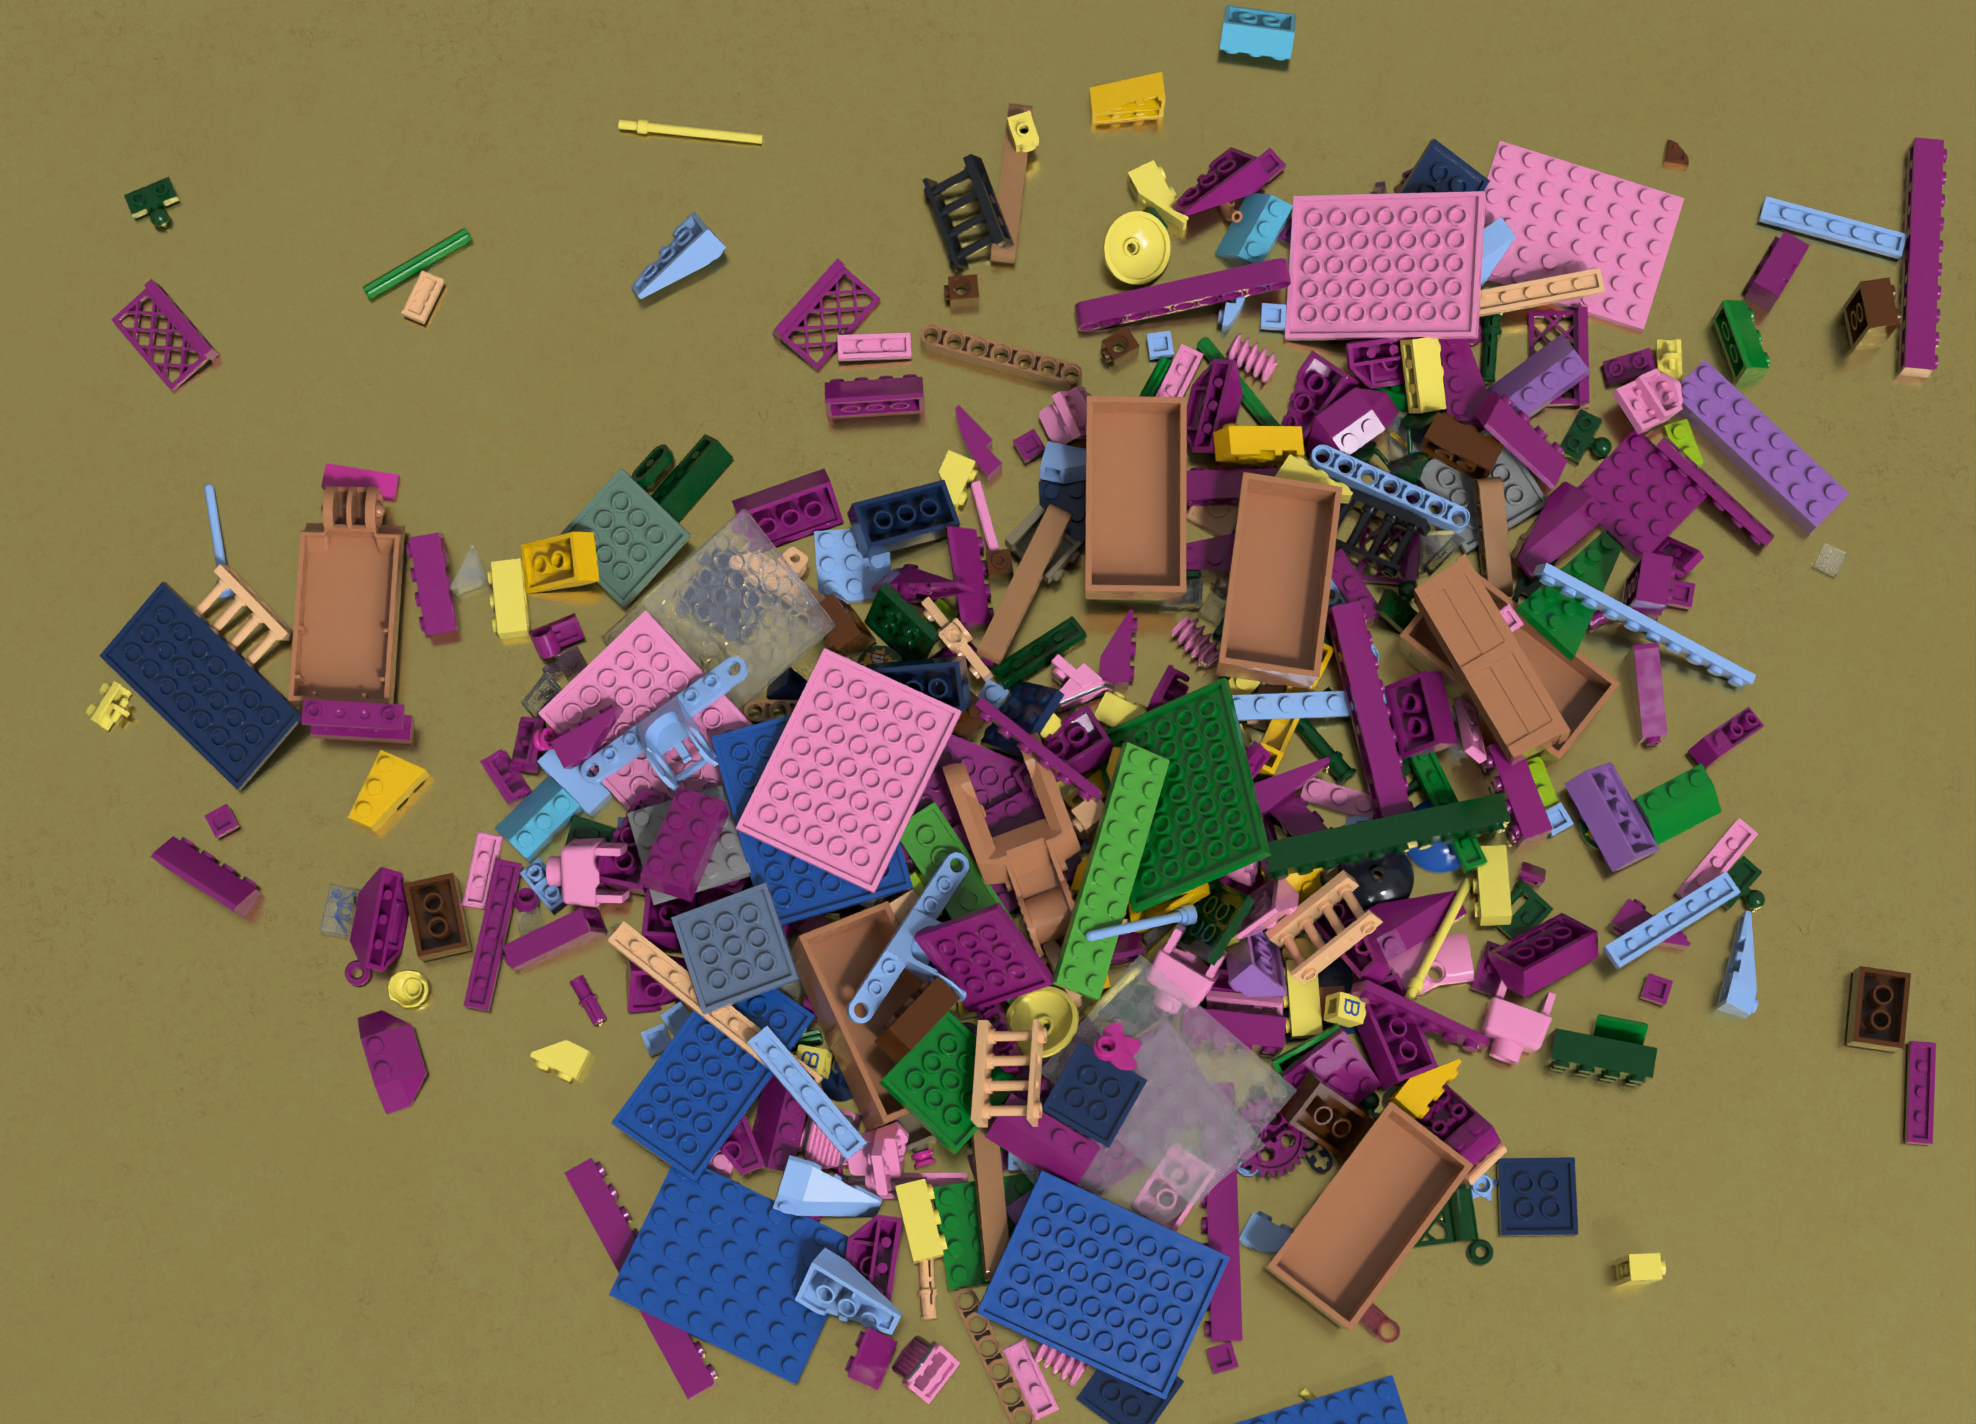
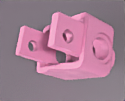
(579, 875)
(1185, 968)
(1515, 1027)

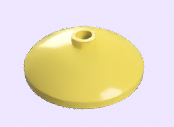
(1148, 252)
(1053, 1009)

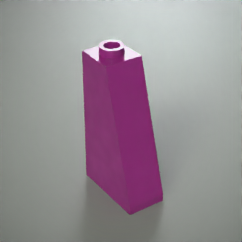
(1647, 692)
(554, 938)

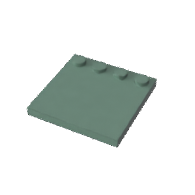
(630, 535)

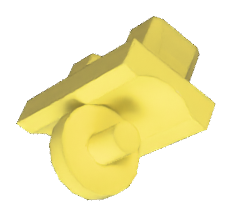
(1669, 358)
(111, 706)

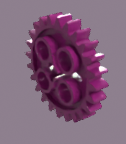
(1281, 1156)

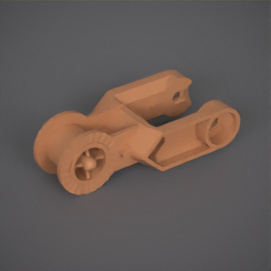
(1026, 857)

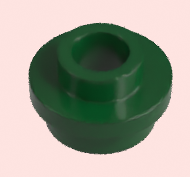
(1488, 1252)

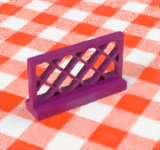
(809, 302)
(176, 318)
(1580, 342)
(1410, 561)

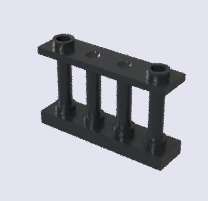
(990, 212)
(1391, 516)

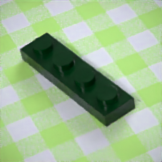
(1038, 652)

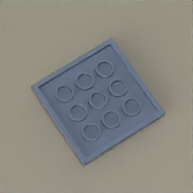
(735, 948)

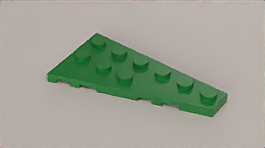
(1564, 618)

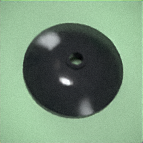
(1393, 886)

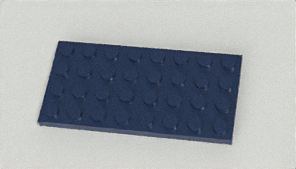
(201, 685)

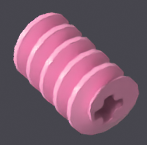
(1252, 358)
(1196, 641)
(1061, 1361)

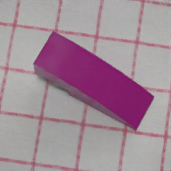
(977, 445)

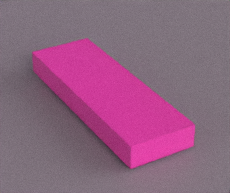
(348, 476)

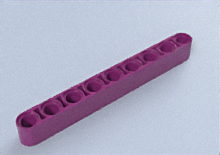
(1182, 294)

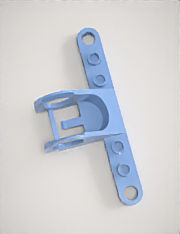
(668, 729)
(902, 948)

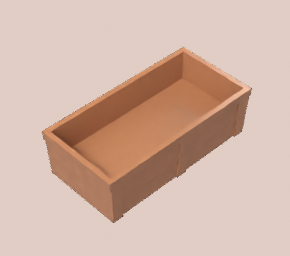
(1136, 498)
(1279, 581)
(1490, 662)
(1575, 686)
(831, 969)
(1369, 1217)

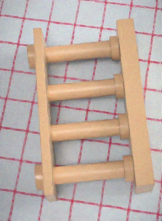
(245, 597)
(1312, 909)
(986, 1060)

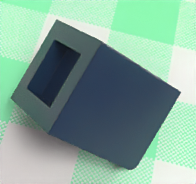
(787, 686)

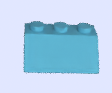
(1258, 32)
(1257, 232)
(539, 819)

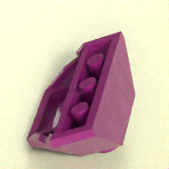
(1376, 361)
(1213, 403)
(1351, 421)
(380, 920)
(392, 1059)
(875, 1251)

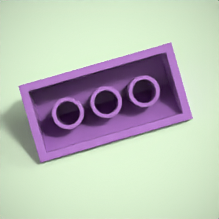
(1542, 377)
(1611, 816)
(1256, 967)

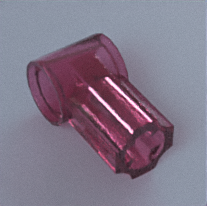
(1374, 1320)

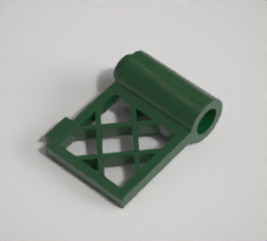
(1459, 1219)

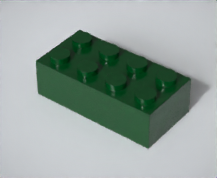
(1600, 1056)

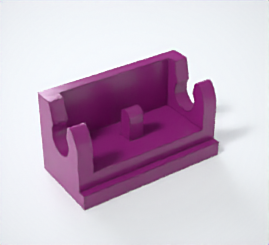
(1169, 688)
(524, 753)
(508, 781)

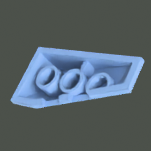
(690, 250)
(1739, 984)
(811, 1192)
(842, 1291)

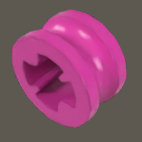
(539, 741)
(923, 1158)

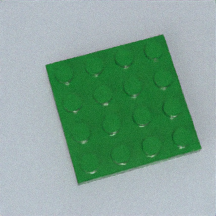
(938, 1082)
(961, 1228)

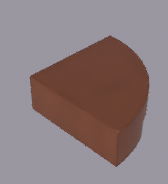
(1675, 155)

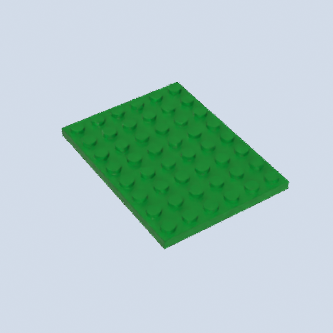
(1208, 801)

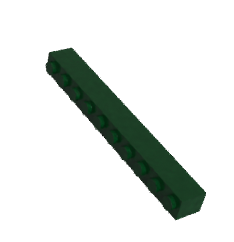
(1386, 835)

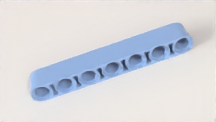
(1403, 488)

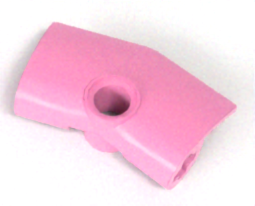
(1452, 962)

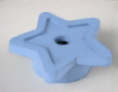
(1485, 1192)

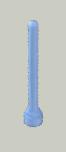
(216, 532)
(1183, 915)

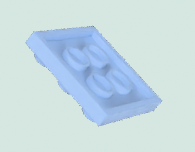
(843, 569)

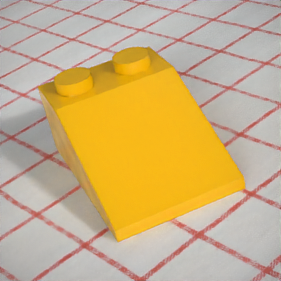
(560, 562)

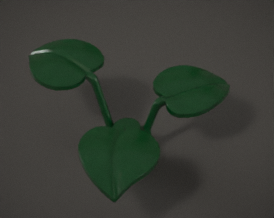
(1412, 465)

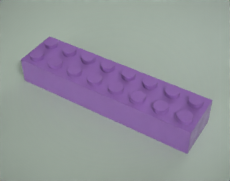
(1759, 448)

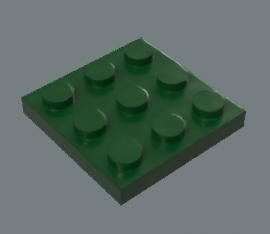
(900, 625)
(1216, 922)

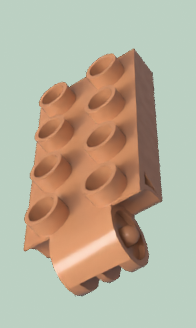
(347, 601)

